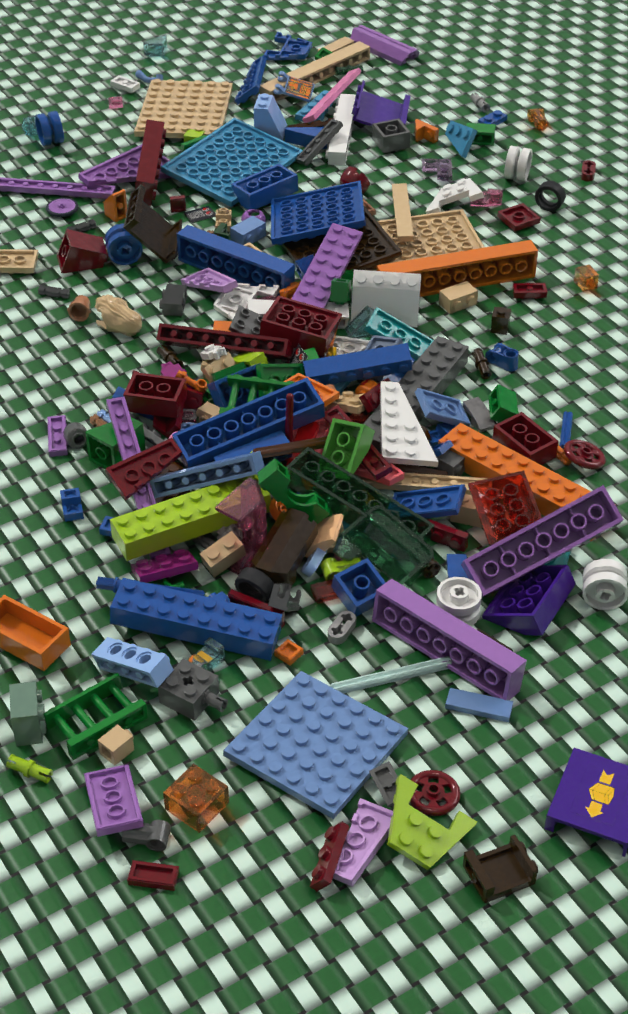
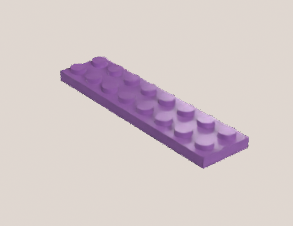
(327, 264)

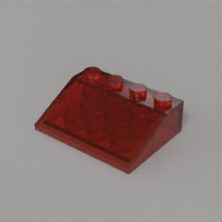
(504, 505)

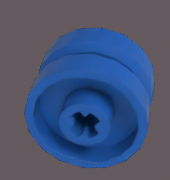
(49, 128)
(122, 246)

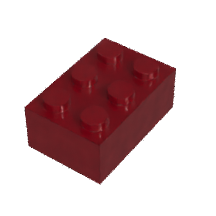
(155, 394)
(526, 438)

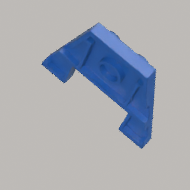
(291, 50)

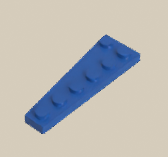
(253, 80)

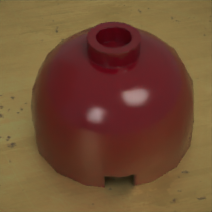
(350, 175)

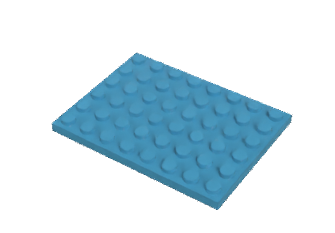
(227, 157)

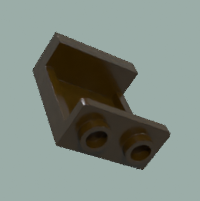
(501, 870)

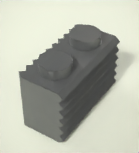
(173, 300)

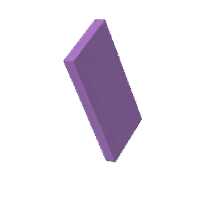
(113, 800)

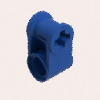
(503, 357)

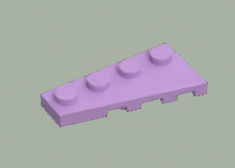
(210, 280)
(363, 840)

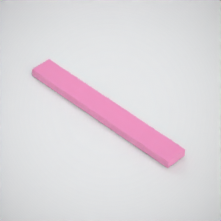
(326, 101)

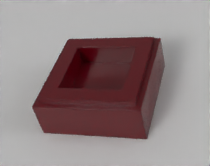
(177, 203)

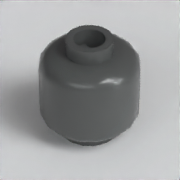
(75, 435)

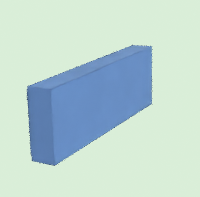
(479, 705)

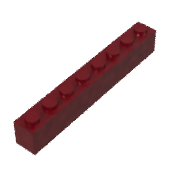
(233, 342)

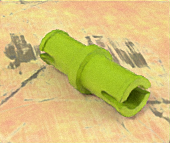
(29, 768)

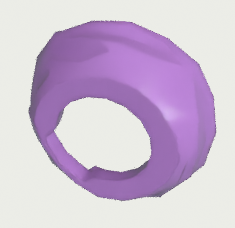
(246, 214)

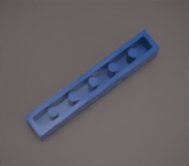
(359, 364)

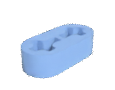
(313, 562)

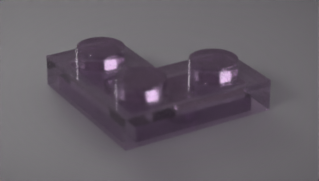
(441, 166)

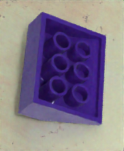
(531, 600)

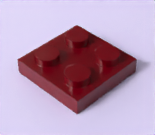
(518, 217)

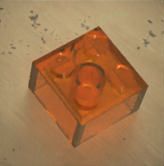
(196, 797)

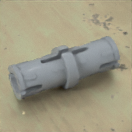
(480, 102)

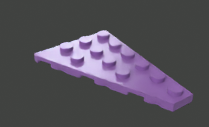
(117, 169)

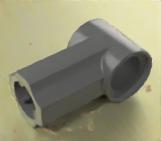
(152, 835)

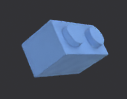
(248, 231)

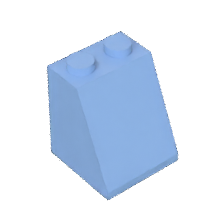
(269, 116)

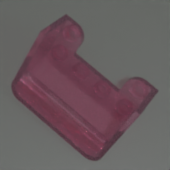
(249, 509)

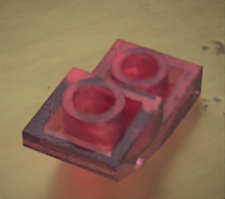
(492, 197)

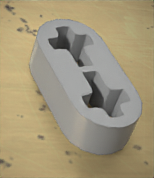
(345, 629)

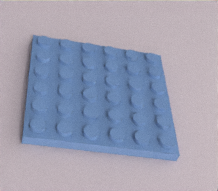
(316, 744)

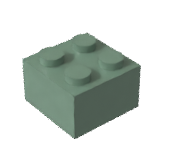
(27, 713)

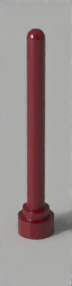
(289, 420)

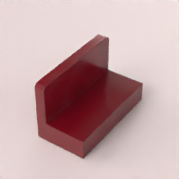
(168, 425)

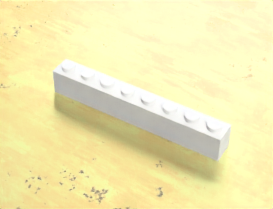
(339, 145)

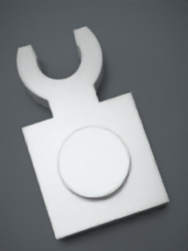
(212, 351)

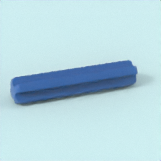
(566, 428)

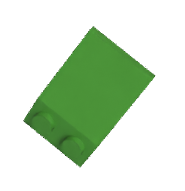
(347, 443)

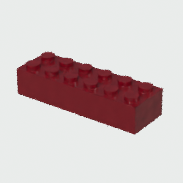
(151, 159)

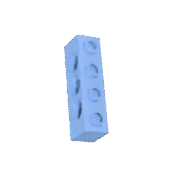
(133, 662)

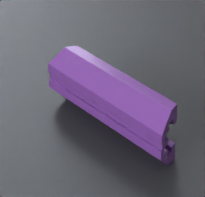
(383, 45)

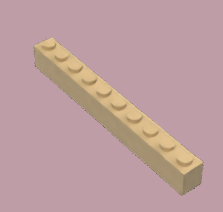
(322, 68)

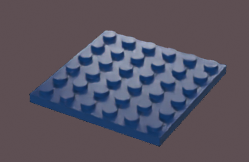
(314, 212)

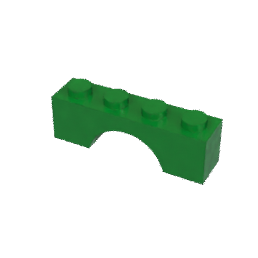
(342, 288)
(276, 478)

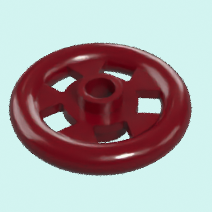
(584, 454)
(433, 809)

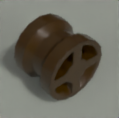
(432, 569)

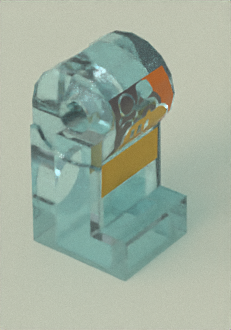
(209, 656)

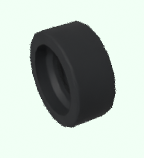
(543, 203)
(254, 584)

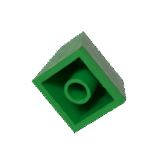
(103, 444)

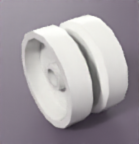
(518, 163)
(605, 584)
(460, 598)

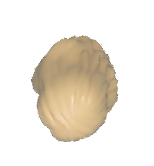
(117, 316)

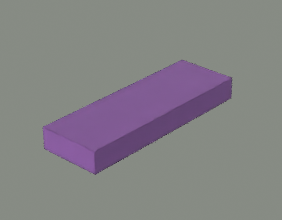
(56, 443)

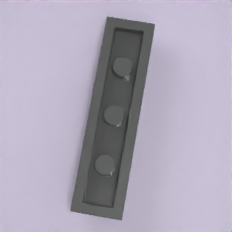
(319, 142)

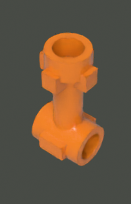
(199, 385)

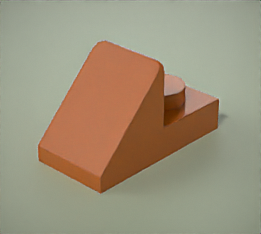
(425, 131)

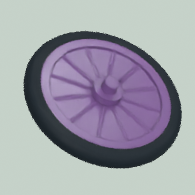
(62, 207)

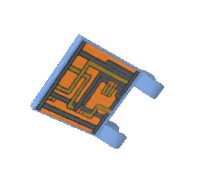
(294, 87)

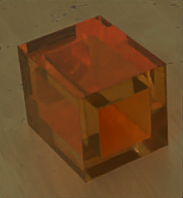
(586, 278)

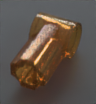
(537, 116)

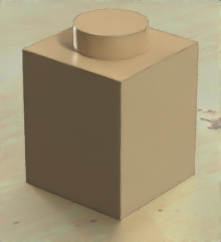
(116, 744)

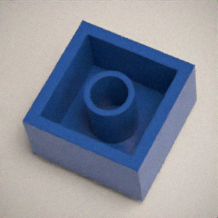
(358, 586)

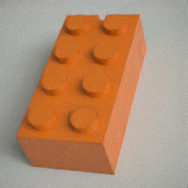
(31, 634)

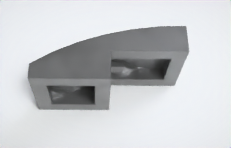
(479, 414)

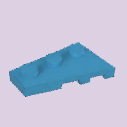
(460, 136)

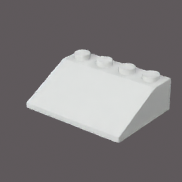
(389, 291)

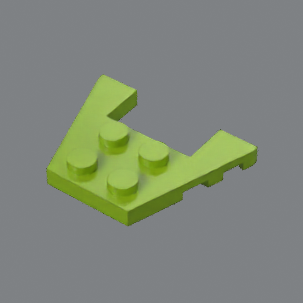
(417, 834)

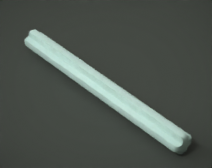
(392, 675)

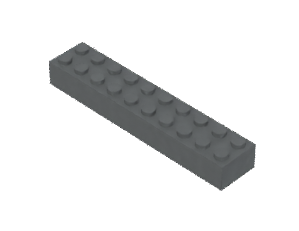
(431, 372)

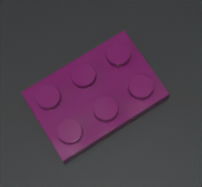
(164, 566)

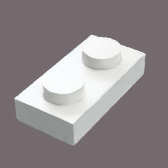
(125, 84)

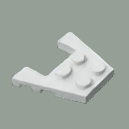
(455, 192)
(229, 302)

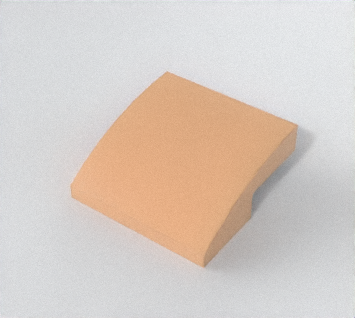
(327, 533)

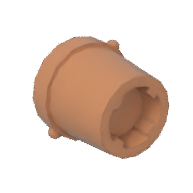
(79, 308)

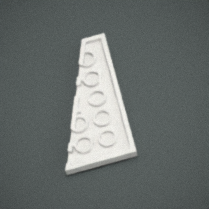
(400, 431)

